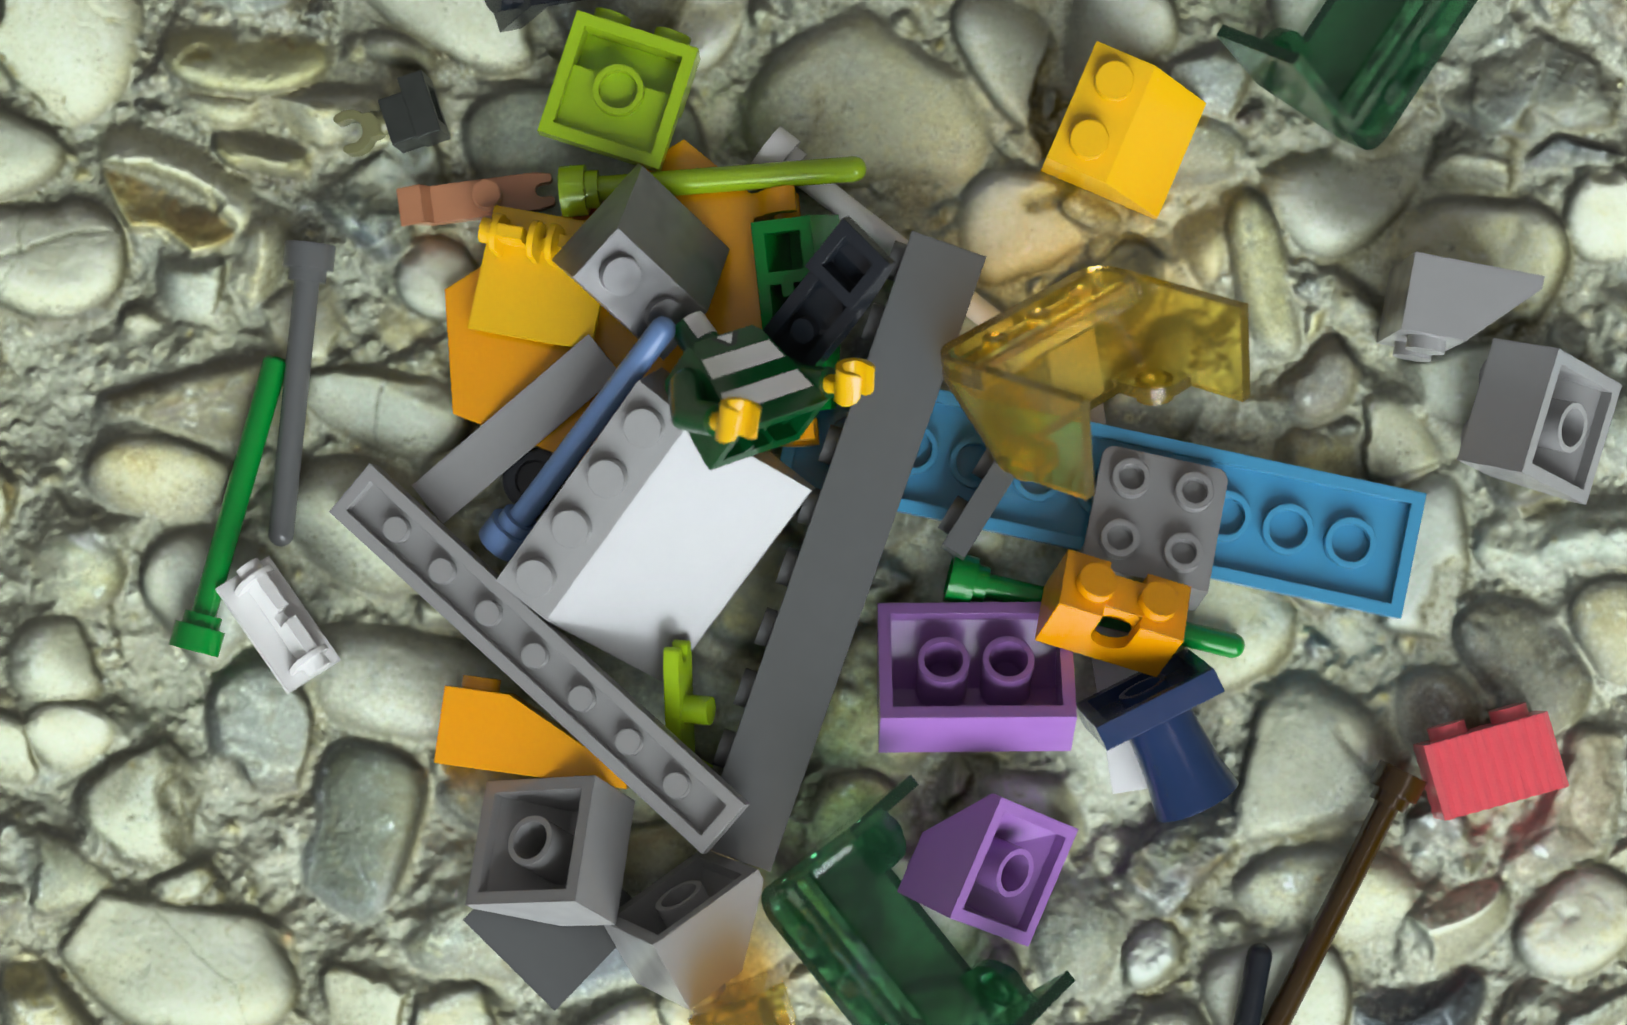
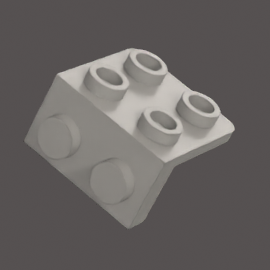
(1156, 518)

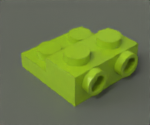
(620, 88)

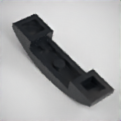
(832, 296)

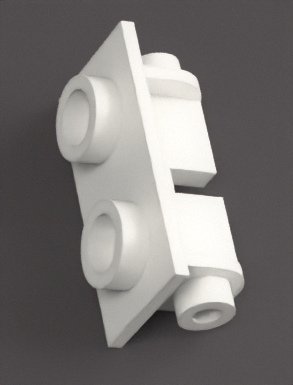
(277, 623)

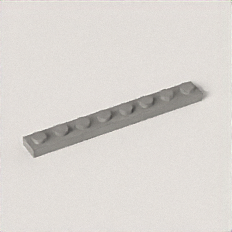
(540, 659)

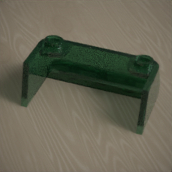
(1353, 63)
(881, 949)

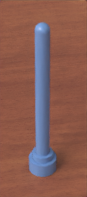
(510, 526)

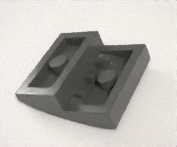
(545, 955)

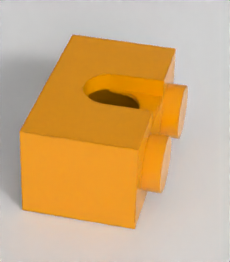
(1088, 589)

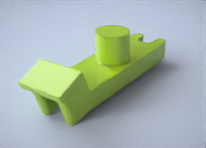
(681, 706)

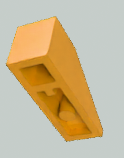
(509, 736)

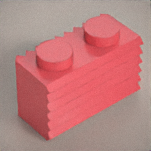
(1489, 763)

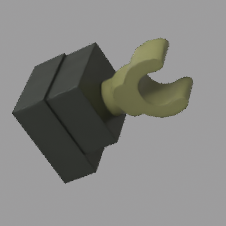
(409, 118)

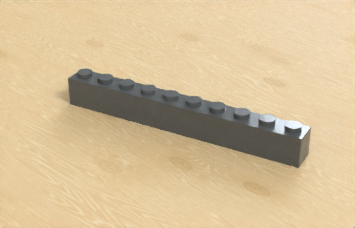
(843, 543)

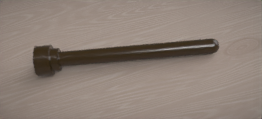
(1392, 793)

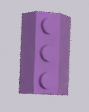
(971, 680)

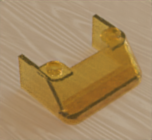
(1075, 345)

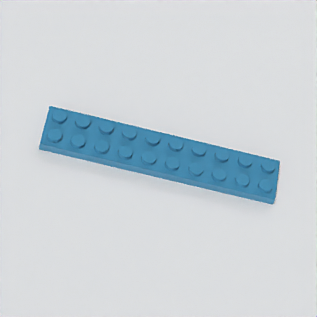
(1279, 523)

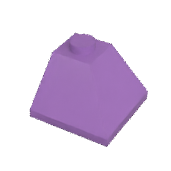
(990, 866)

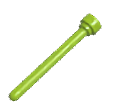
(585, 189)

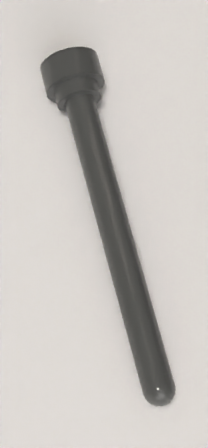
(307, 268)

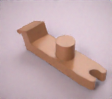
(471, 199)

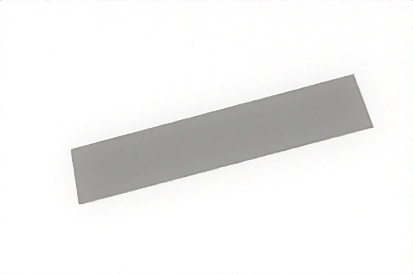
(515, 429)

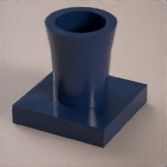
(1167, 738)

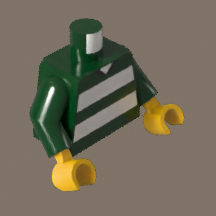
(746, 394)

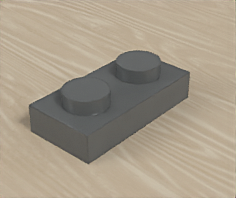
(967, 519)

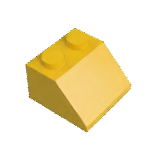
(1124, 131)

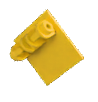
(520, 285)

